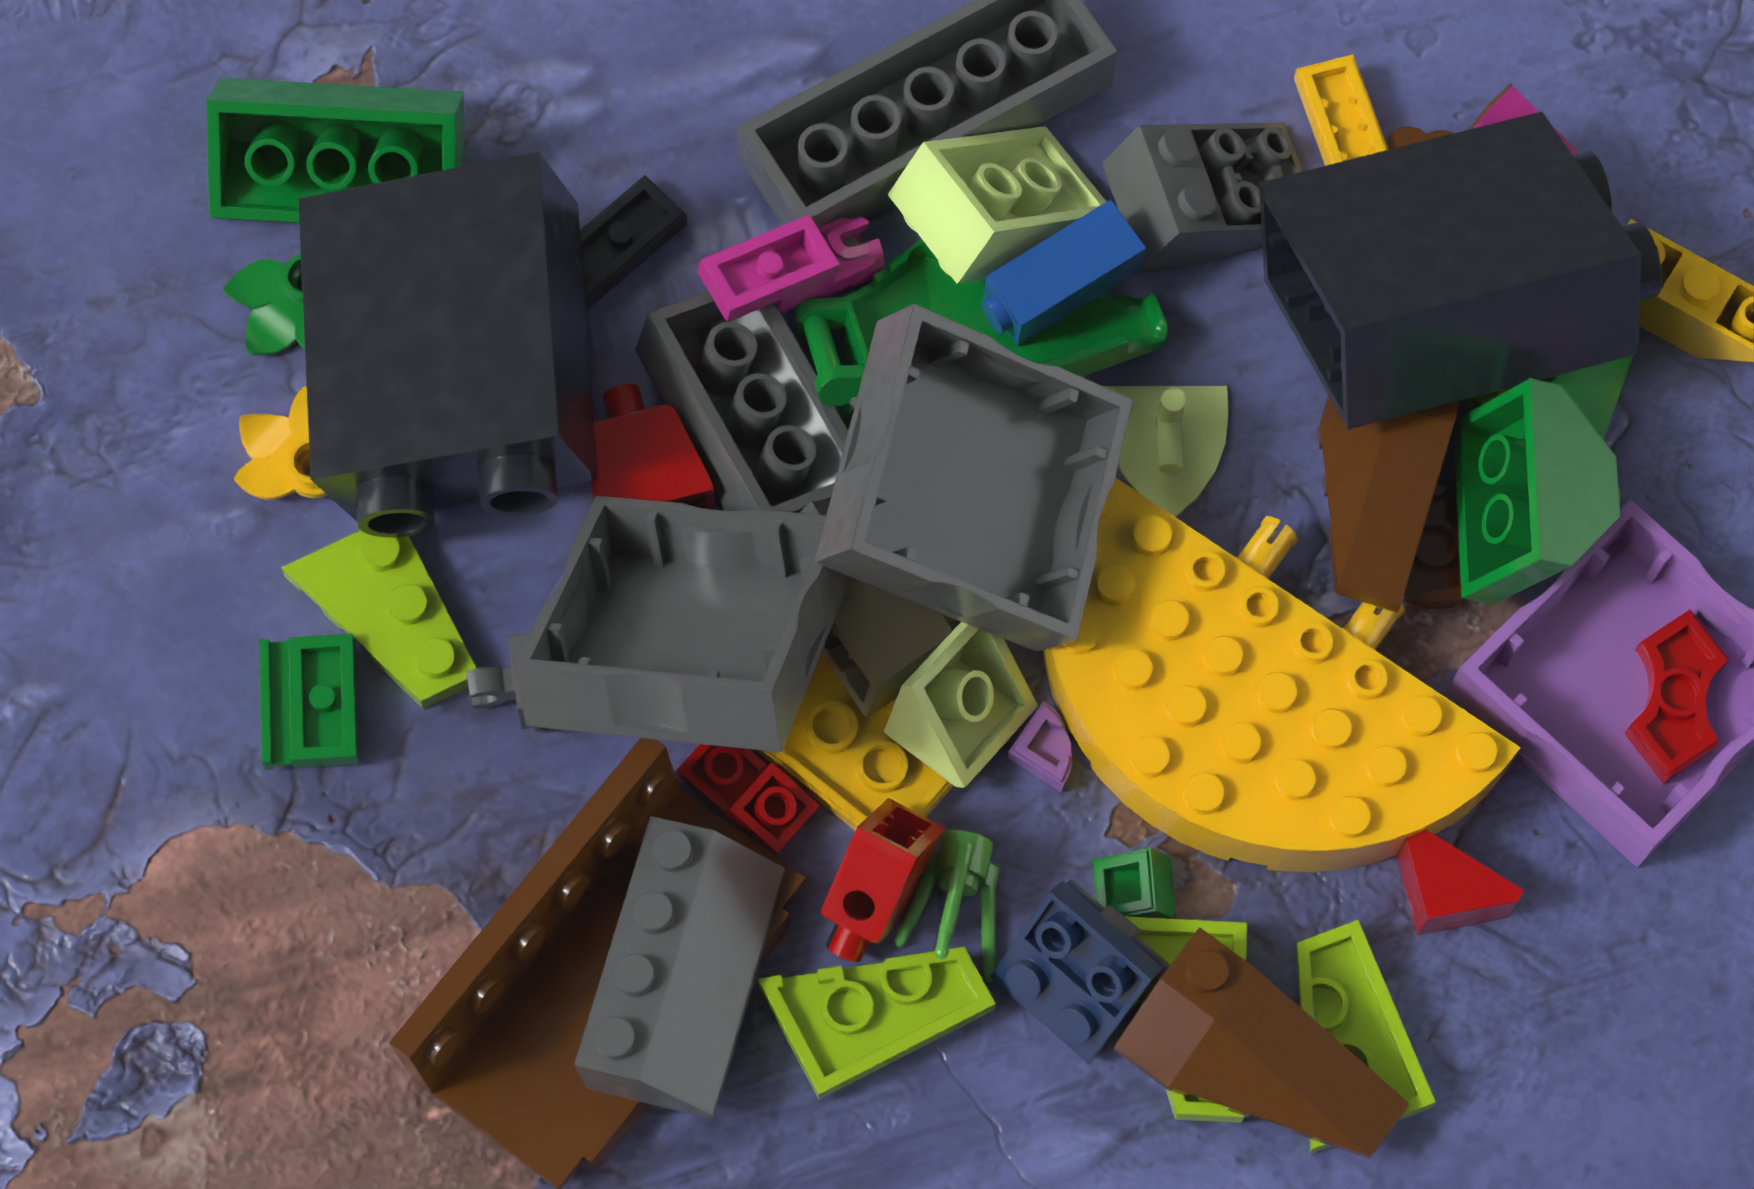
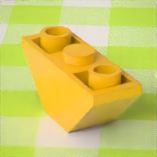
(1699, 306)

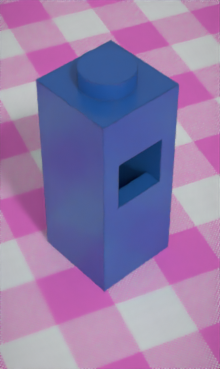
(1062, 273)

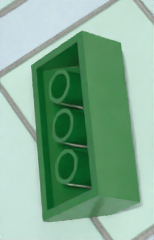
(319, 138)

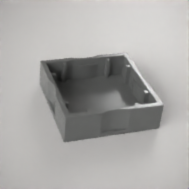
(974, 480)
(682, 625)

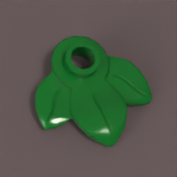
(276, 304)

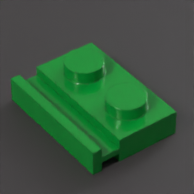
(308, 701)

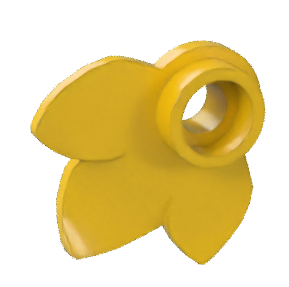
(277, 453)

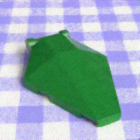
(1084, 342)

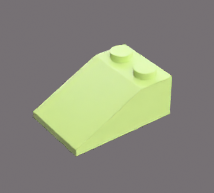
(991, 197)

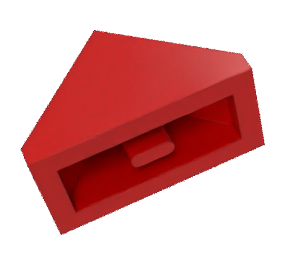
(1450, 887)

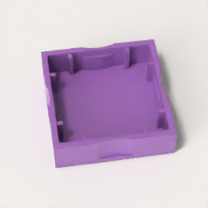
(1571, 683)

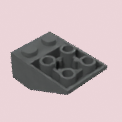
(1197, 187)

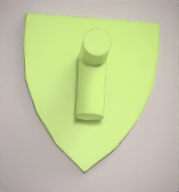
(1173, 441)

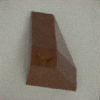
(1380, 496)
(1244, 1044)

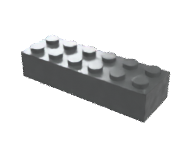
(961, 76)

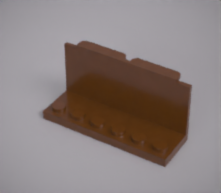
(513, 1008)

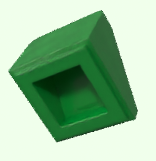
(1136, 883)

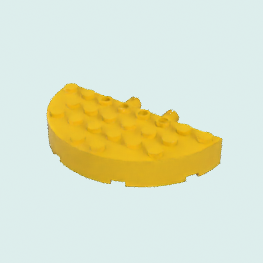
(1251, 713)

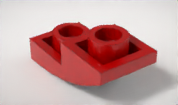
(748, 793)

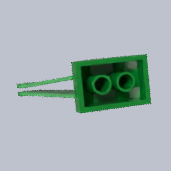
(1535, 479)

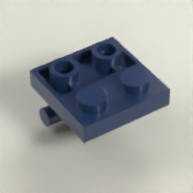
(1079, 968)

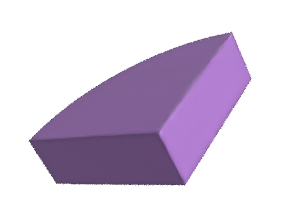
(1044, 748)

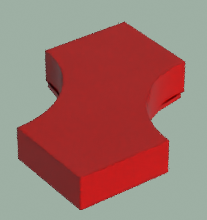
(1674, 723)

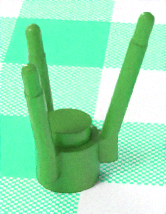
(961, 868)

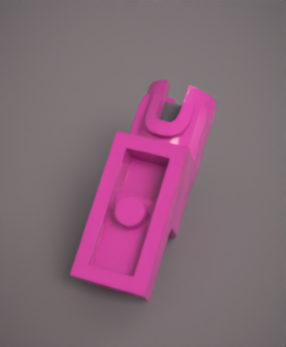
(791, 266)

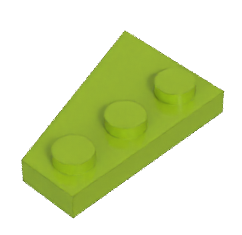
(391, 608)
(1350, 1000)
(873, 1013)

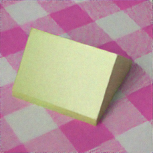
(961, 704)

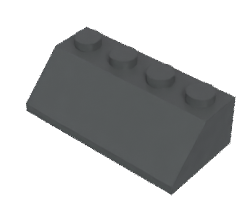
(745, 403)
(679, 969)

